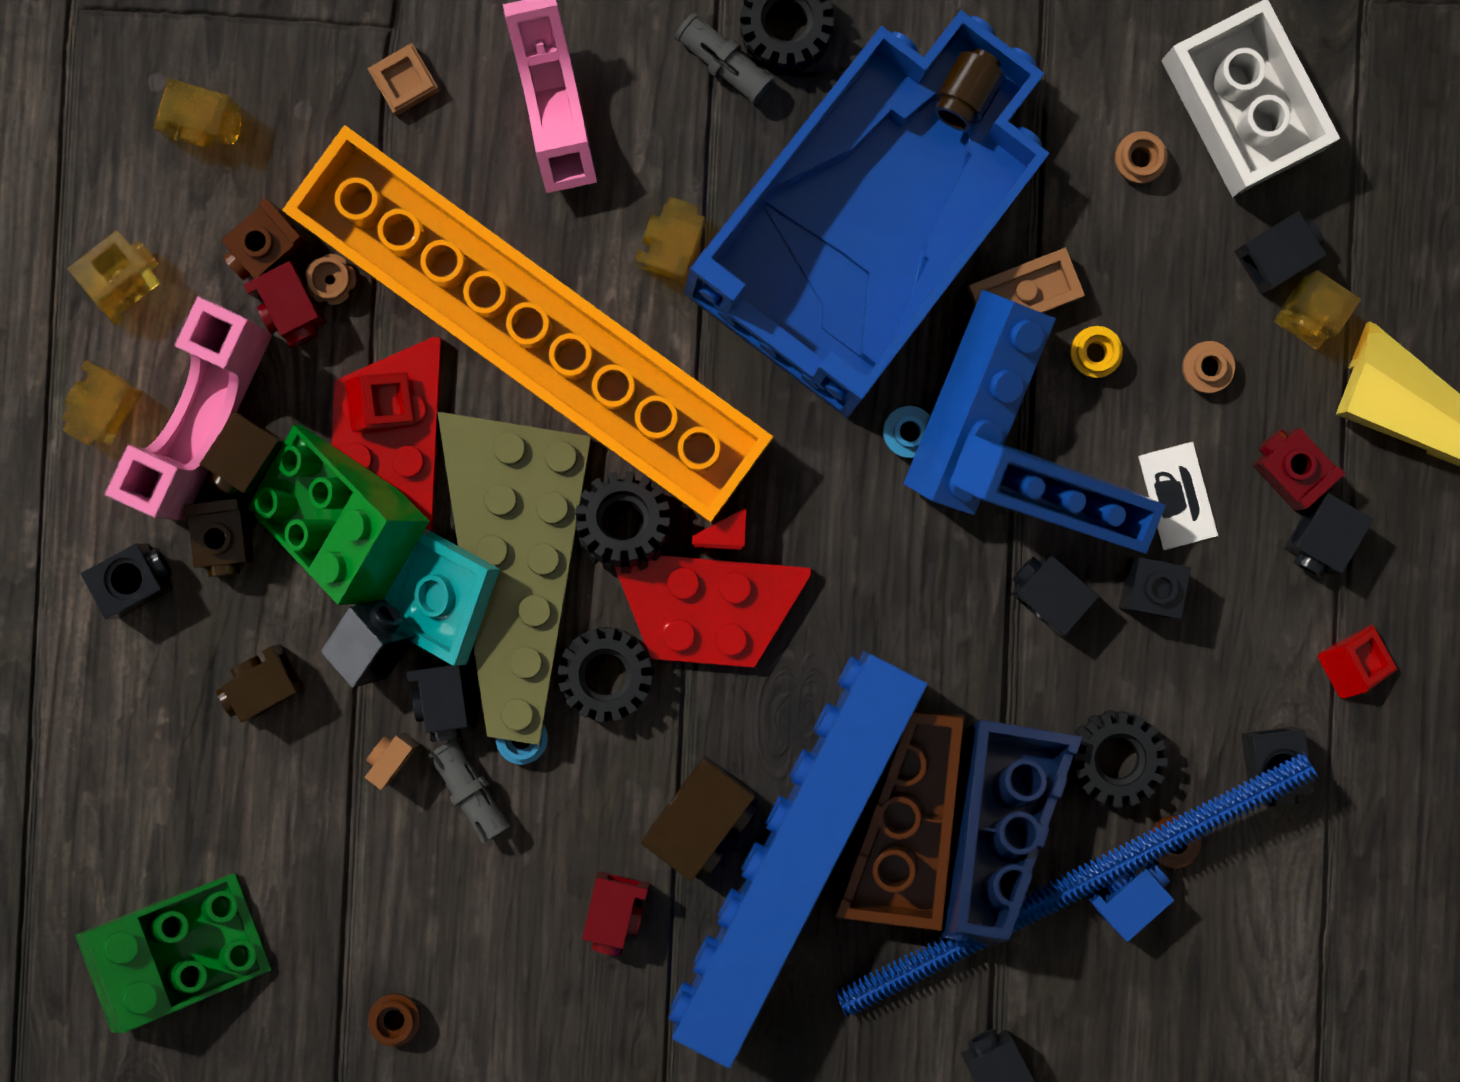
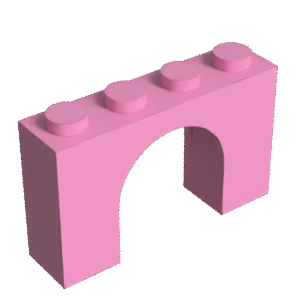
(223, 362)

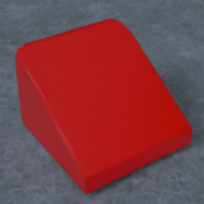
(379, 401)
(724, 534)
(1357, 663)

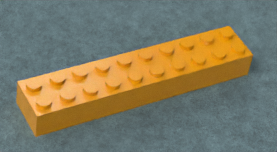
(527, 324)

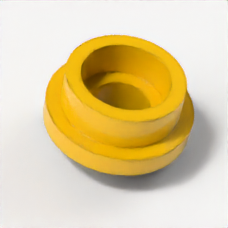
(1112, 351)

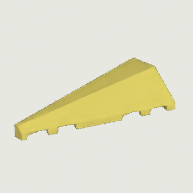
(1401, 396)

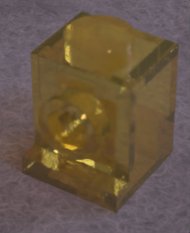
(198, 115)
(672, 240)
(115, 274)
(1317, 309)
(99, 405)

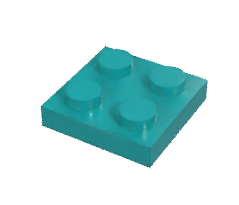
(443, 596)

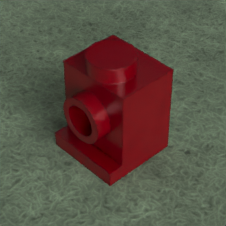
(286, 304)
(1275, 467)
(613, 912)

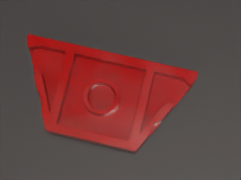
(402, 453)
(710, 607)

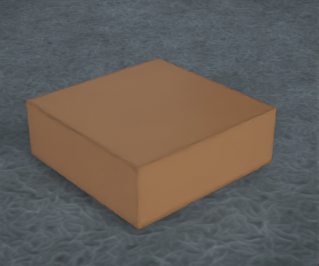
(403, 79)

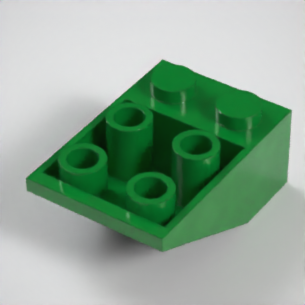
(337, 518)
(172, 953)

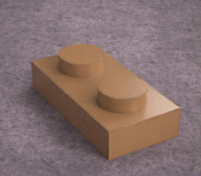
(1035, 284)

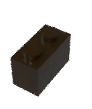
(699, 819)

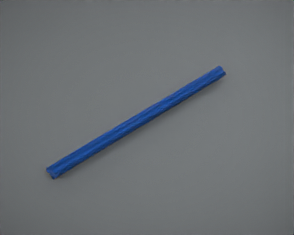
(1088, 879)

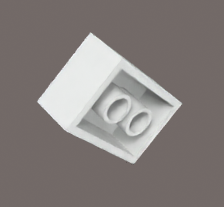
(1249, 97)

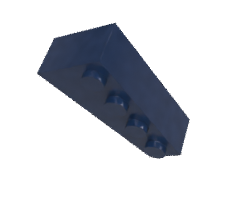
(1000, 824)

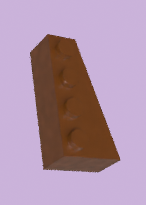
(910, 836)

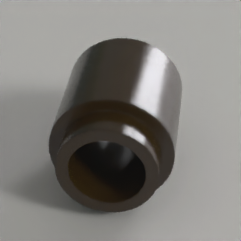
(969, 89)

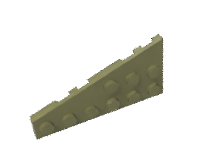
(516, 509)

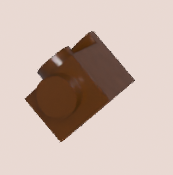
(281, 244)

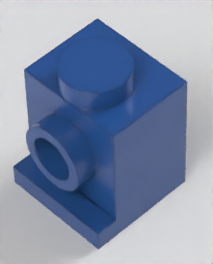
(1133, 900)

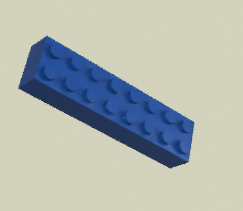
(795, 859)

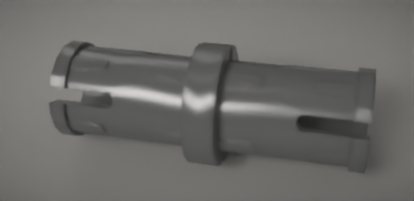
(724, 58)
(468, 790)

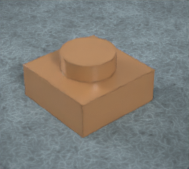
(389, 758)

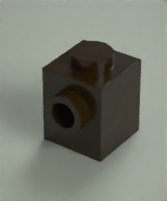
(241, 455)

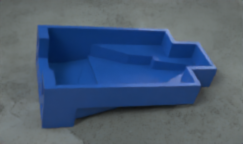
(869, 213)

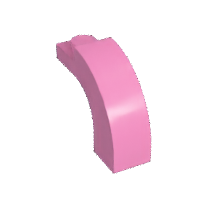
(550, 94)

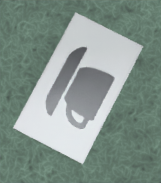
(1177, 482)

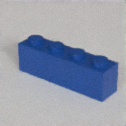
(979, 393)
(1056, 493)

